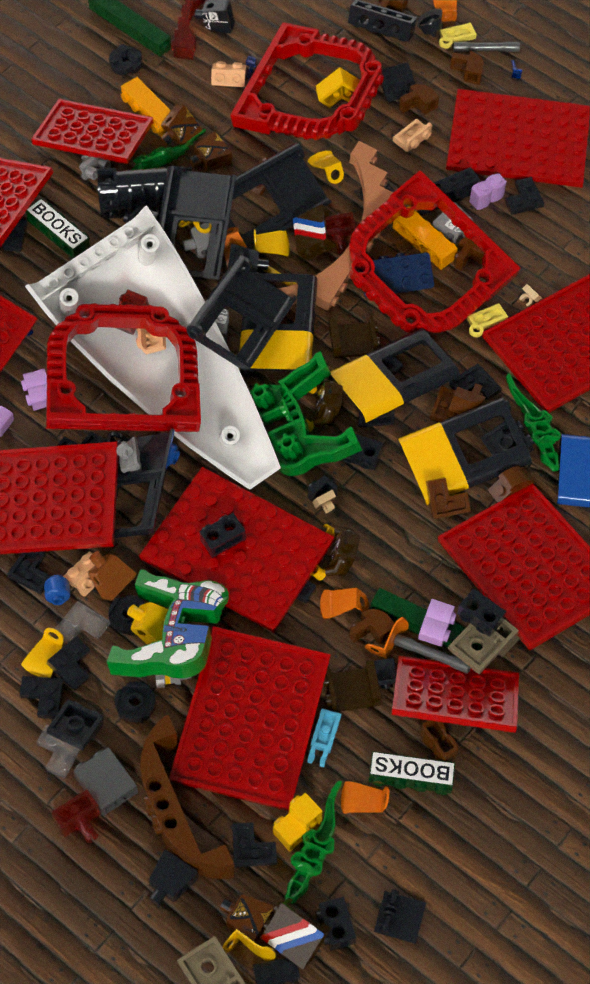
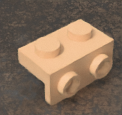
(228, 74)
(413, 135)
(150, 343)
(79, 577)

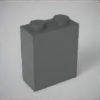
(105, 780)

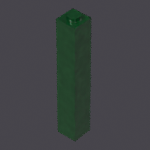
(132, 25)
(398, 607)

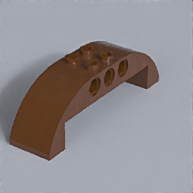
(166, 811)

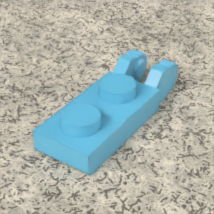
(324, 735)

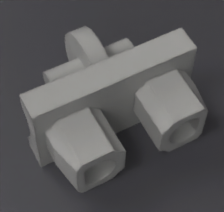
(89, 166)
(129, 455)

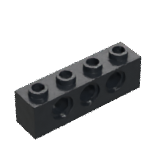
(390, 17)
(456, 186)

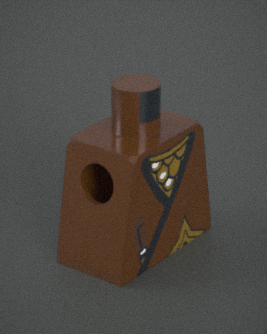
(179, 126)
(211, 153)
(247, 915)

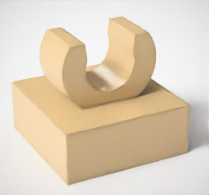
(531, 294)
(325, 501)

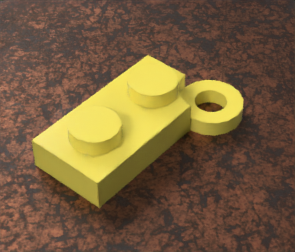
(456, 34)
(486, 319)

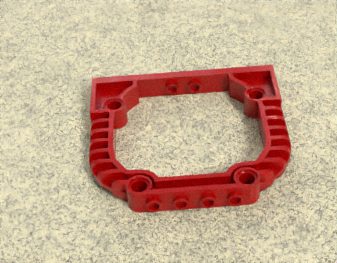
(305, 41)
(423, 194)
(66, 412)

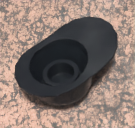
(431, 22)

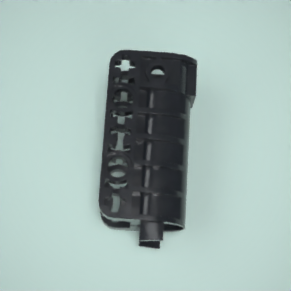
(130, 190)

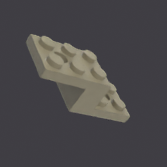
(499, 643)
(212, 952)

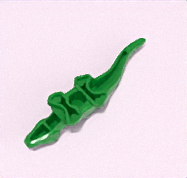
(163, 155)
(538, 427)
(315, 849)

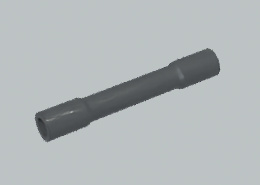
(505, 46)
(411, 645)

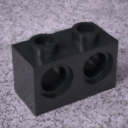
(368, 446)
(225, 538)
(484, 609)
(341, 922)

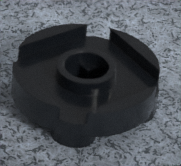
(122, 53)
(117, 610)
(135, 713)

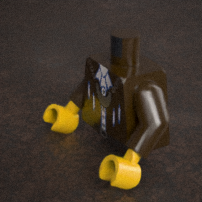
(327, 404)
(342, 552)

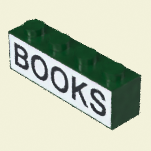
(57, 228)
(411, 773)

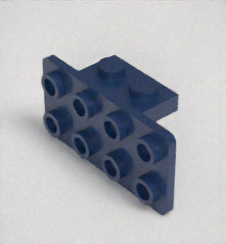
(405, 272)

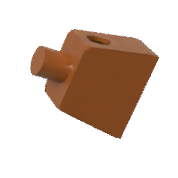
(109, 575)

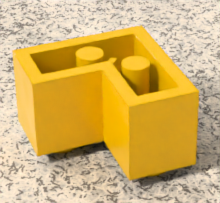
(336, 87)
(302, 816)

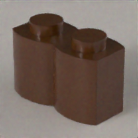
(442, 744)

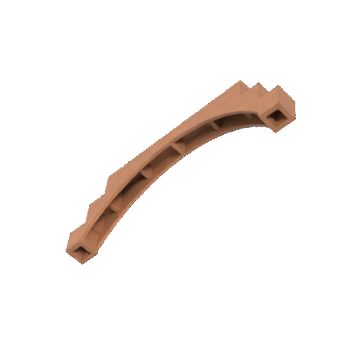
(373, 182)

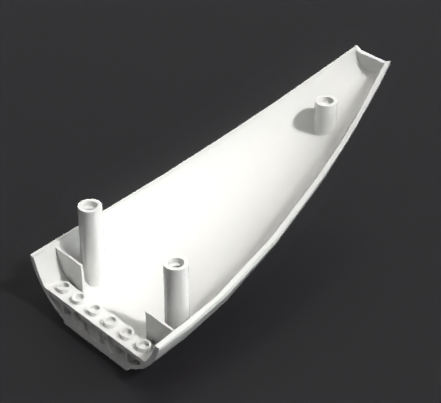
(147, 263)

